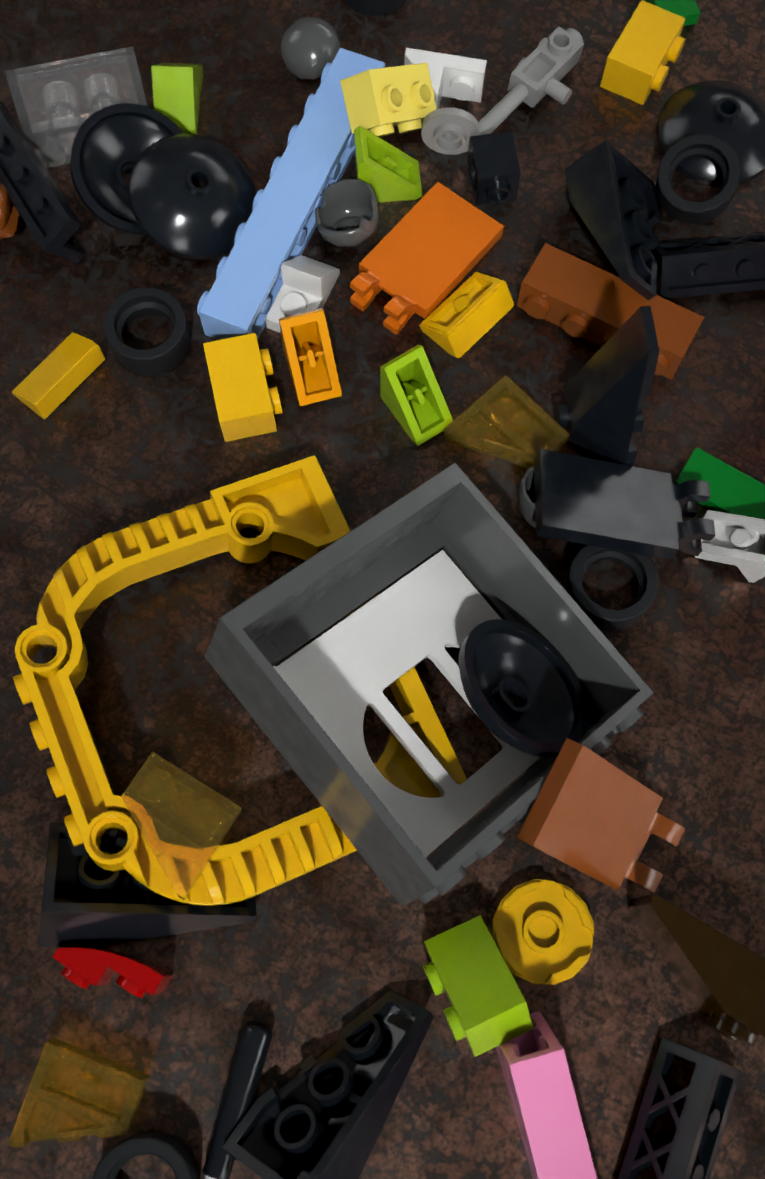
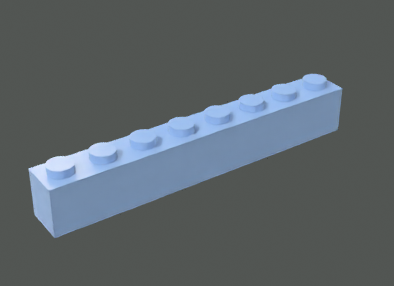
(285, 209)

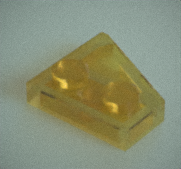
(506, 426)
(179, 819)
(77, 1097)

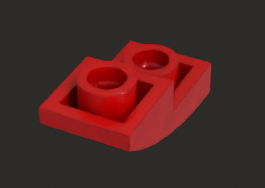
(99, 965)

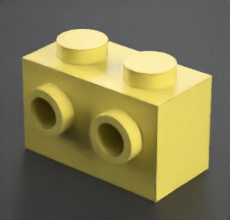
(389, 98)

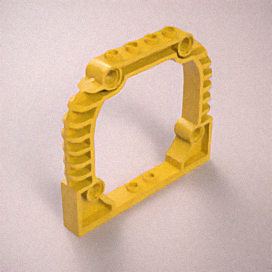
(295, 517)

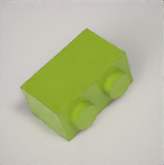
(478, 985)

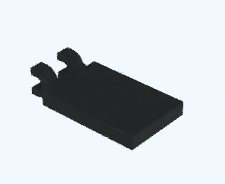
(618, 506)

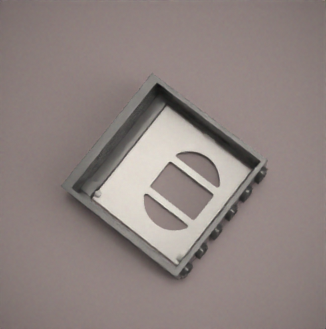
(319, 695)

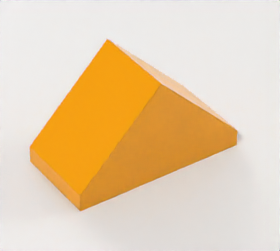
(310, 357)

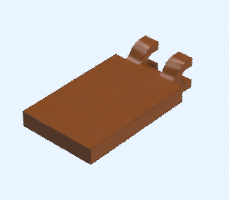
(597, 819)

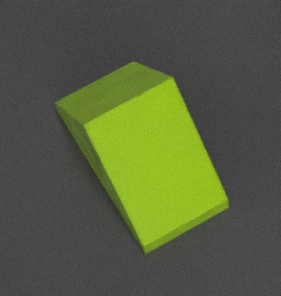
(178, 93)
(385, 167)
(414, 395)

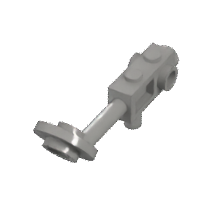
(539, 74)

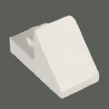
(451, 74)
(304, 289)
(737, 543)

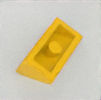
(468, 313)
(59, 374)

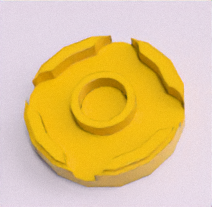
(543, 931)

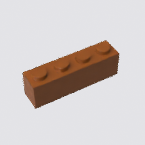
(597, 303)

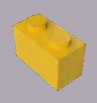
(642, 53)
(240, 387)

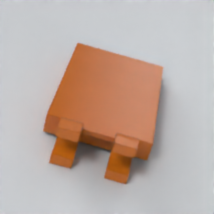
(425, 256)

